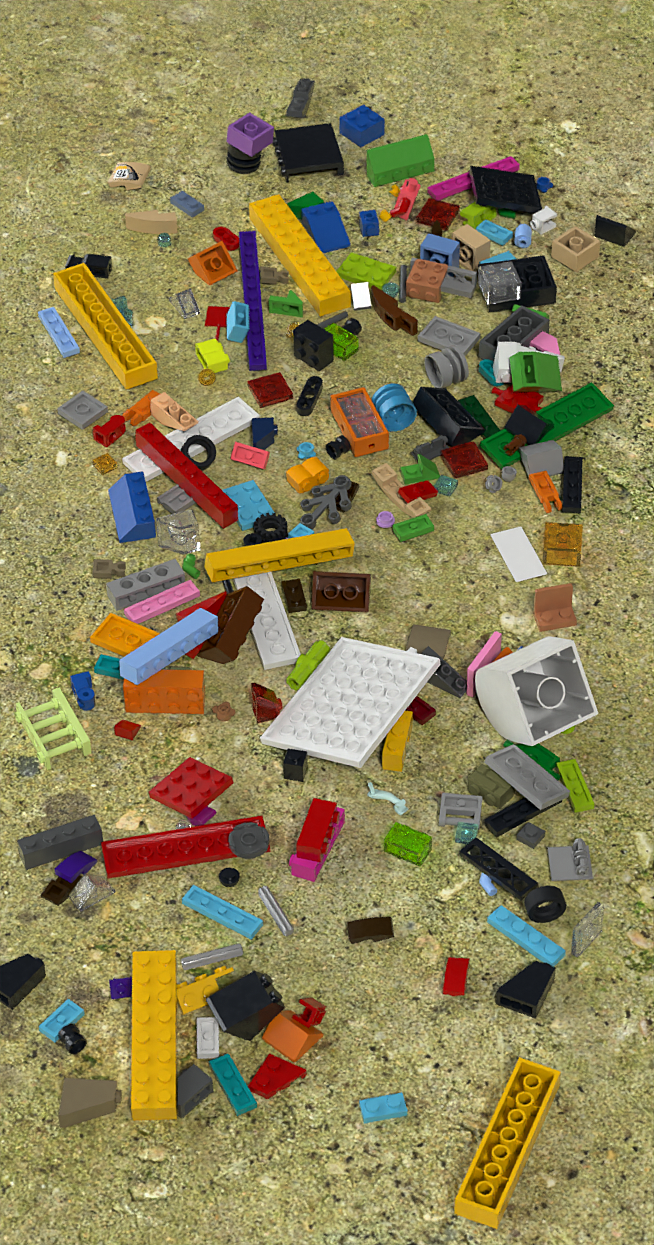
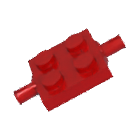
(509, 399)

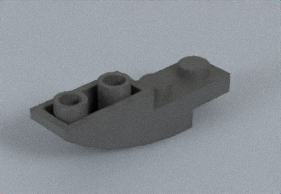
(301, 98)

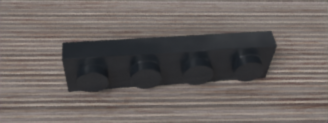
(572, 484)
(513, 816)

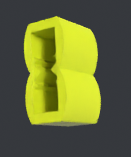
(211, 355)

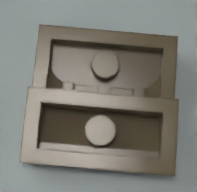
(425, 636)

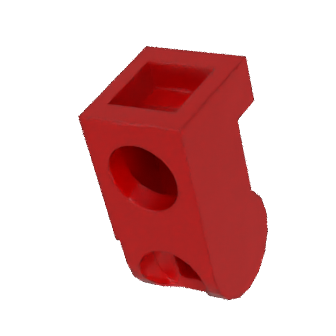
(110, 431)

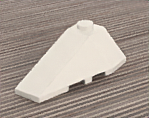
(502, 365)

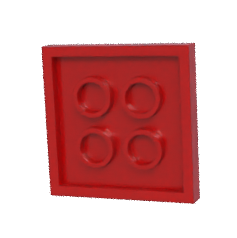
(191, 787)

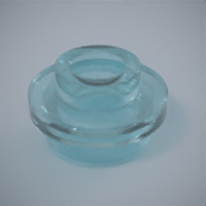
(391, 289)

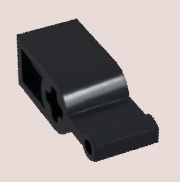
(98, 264)

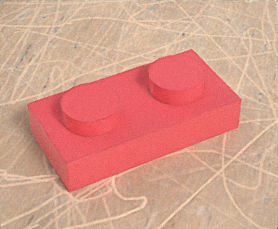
(250, 455)

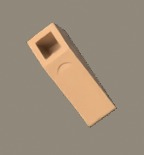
(170, 413)

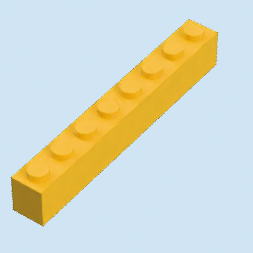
(279, 555)

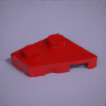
(274, 1076)

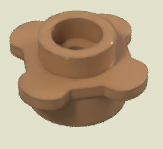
(224, 711)

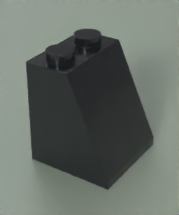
(246, 1005)

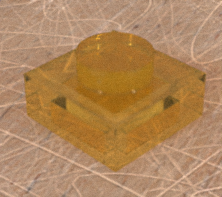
(104, 464)

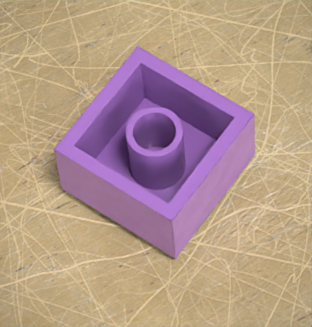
(250, 134)

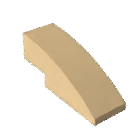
(151, 222)

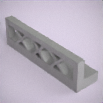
(457, 285)

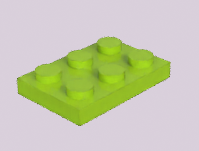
(364, 269)

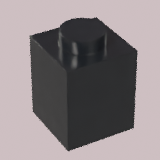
(295, 765)

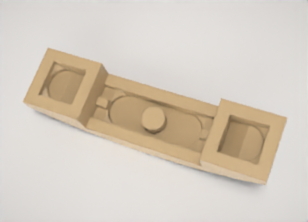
(388, 482)

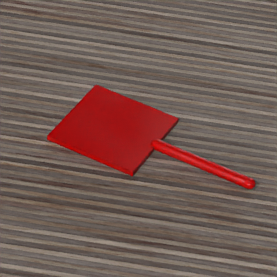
(216, 317)

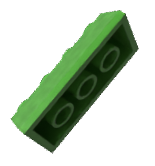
(400, 160)

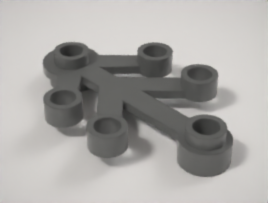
(340, 485)

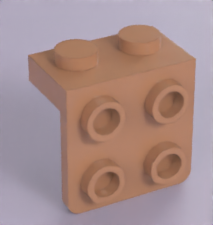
(426, 280)

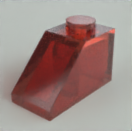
(264, 703)

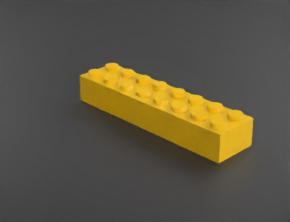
(154, 1035)
(507, 1143)

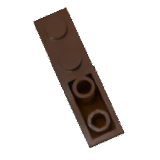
(390, 314)

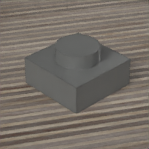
(530, 835)

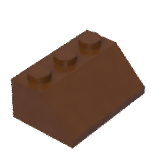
(341, 591)

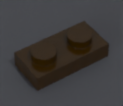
(294, 596)

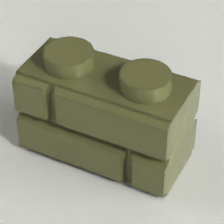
(490, 786)

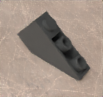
(446, 677)

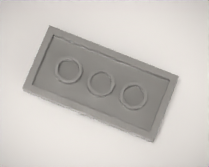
(527, 776)

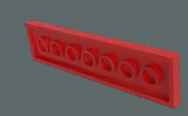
(171, 848)

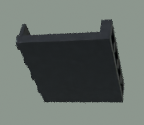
(307, 149)

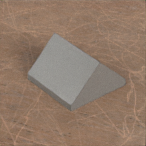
(542, 457)

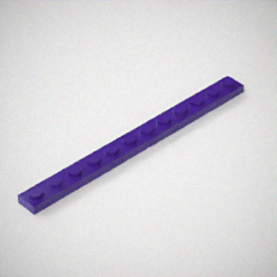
(252, 297)

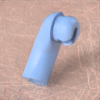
(488, 886)

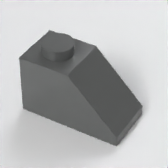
(192, 1089)

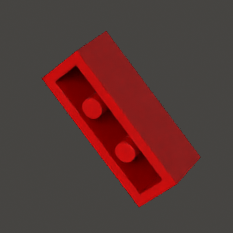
(317, 830)

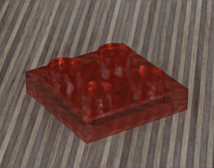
(438, 210)
(270, 390)
(464, 459)

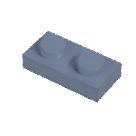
(187, 204)

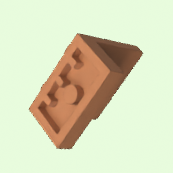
(554, 607)

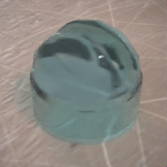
(164, 240)

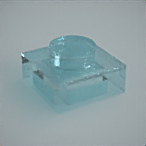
(446, 485)
(466, 832)

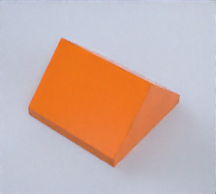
(290, 1036)

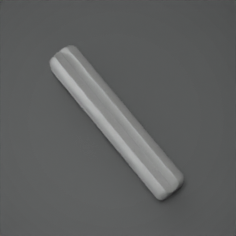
(276, 911)
(212, 956)

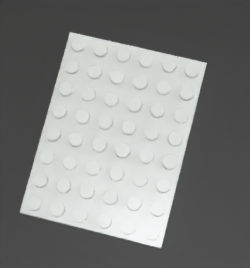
(350, 701)

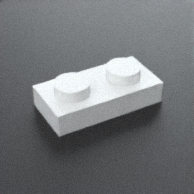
(207, 1038)

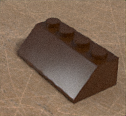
(234, 621)

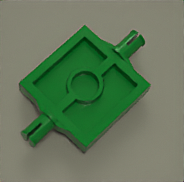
(540, 755)

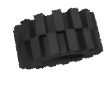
(271, 521)

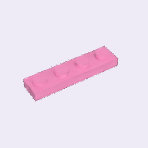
(162, 602)

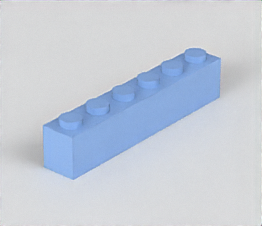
(168, 646)

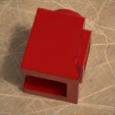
(312, 1014)

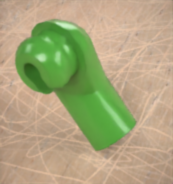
(189, 566)

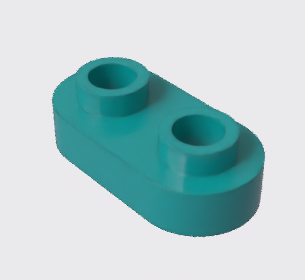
(486, 370)

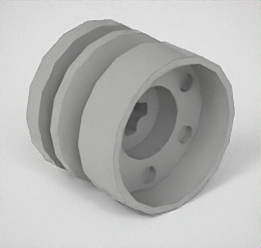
(446, 367)

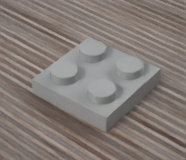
(82, 410)

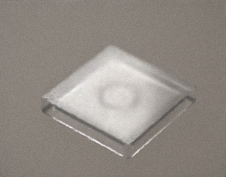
(587, 929)

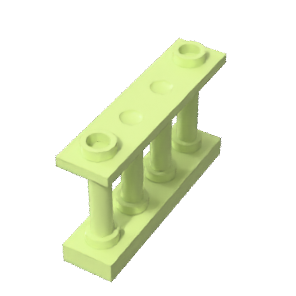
(66, 715)

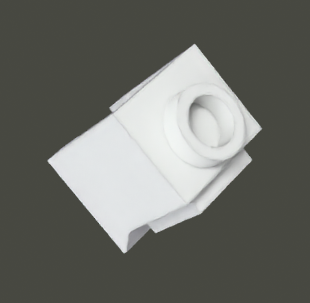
(541, 220)

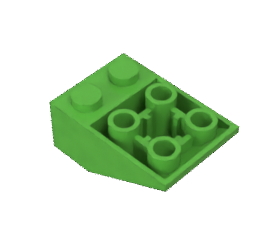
(535, 372)

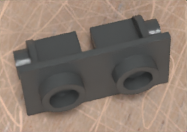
(431, 450)

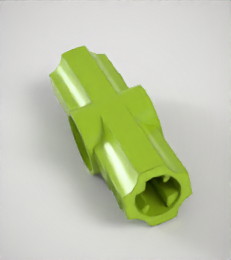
(307, 664)

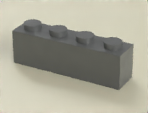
(60, 842)

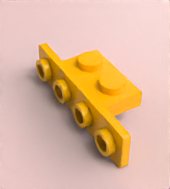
(194, 995)

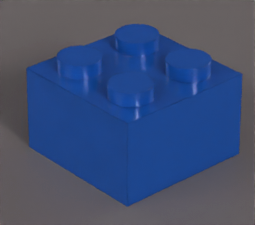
(362, 125)

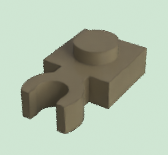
(271, 275)
(105, 568)

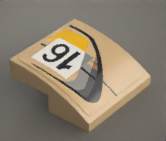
(129, 174)

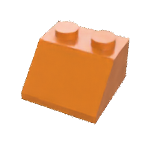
(213, 263)

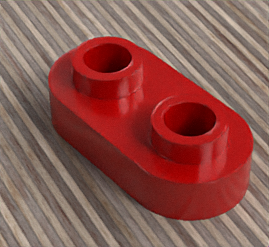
(229, 239)

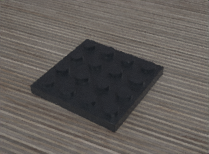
(505, 189)

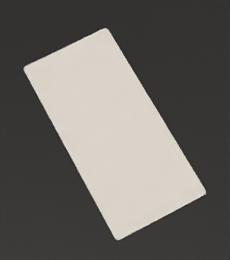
(518, 554)

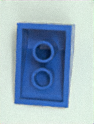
(325, 227)

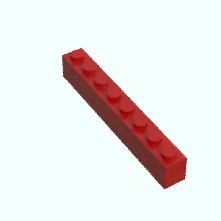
(187, 475)

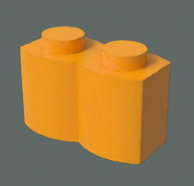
(308, 474)

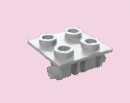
(570, 862)

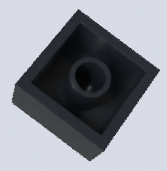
(313, 345)

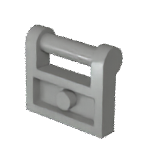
(460, 805)

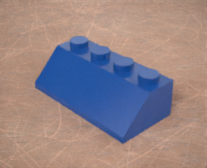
(132, 508)

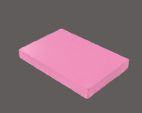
(484, 657)

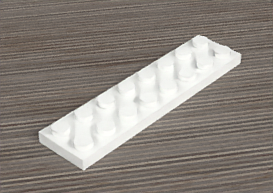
(215, 425)
(271, 627)

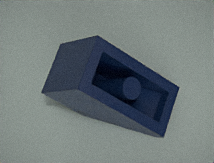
(263, 432)

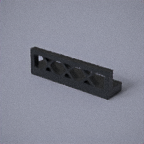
(499, 868)

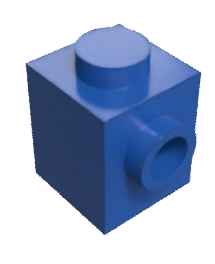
(369, 223)

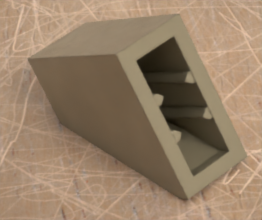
(87, 1100)

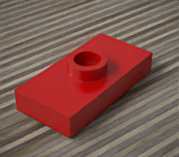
(422, 489)

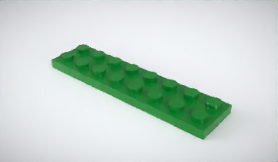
(566, 415)

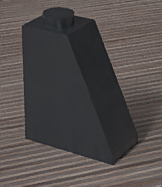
(19, 979)
(527, 989)

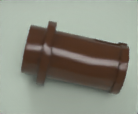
(515, 444)

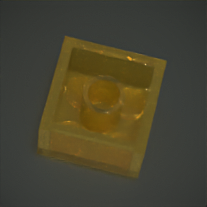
(562, 544)

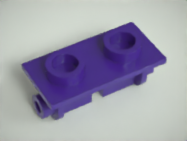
(121, 988)

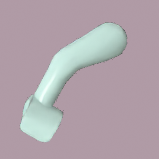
(399, 806)

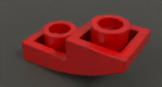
(456, 976)

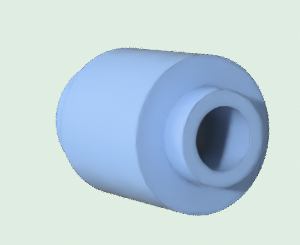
(523, 236)

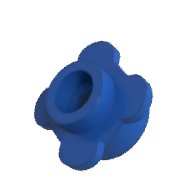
(543, 184)

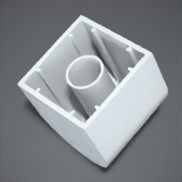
(536, 691)

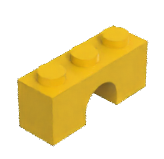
(395, 744)

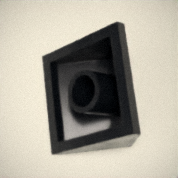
(613, 231)
(529, 424)

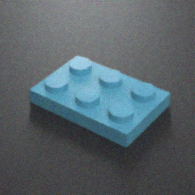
(250, 503)

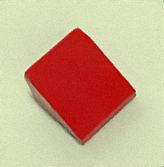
(126, 729)

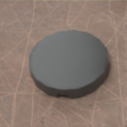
(249, 840)

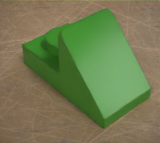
(286, 306)
(420, 472)

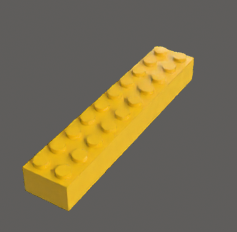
(300, 255)
(105, 326)

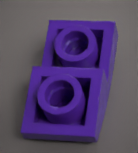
(75, 865)

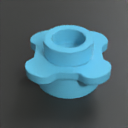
(306, 450)

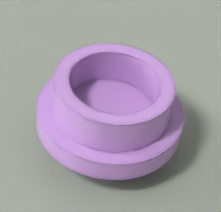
(385, 519)

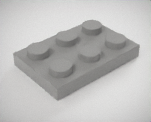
(443, 334)

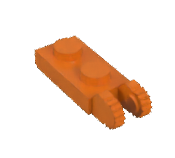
(140, 410)
(545, 490)

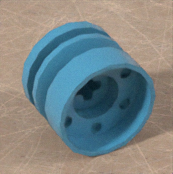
(394, 407)

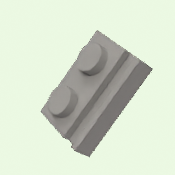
(175, 500)

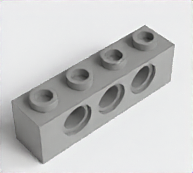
(144, 584)

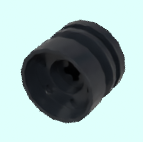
(241, 162)

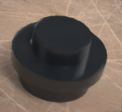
(229, 877)

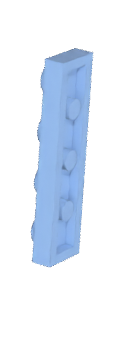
(58, 332)

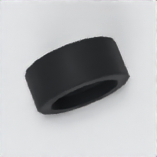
(207, 444)
(549, 912)

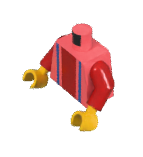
(406, 199)

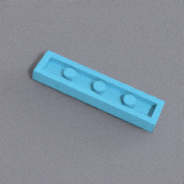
(222, 912)
(526, 936)

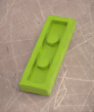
(573, 780)

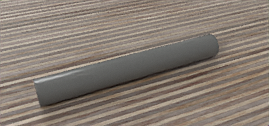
(403, 278)
(334, 319)

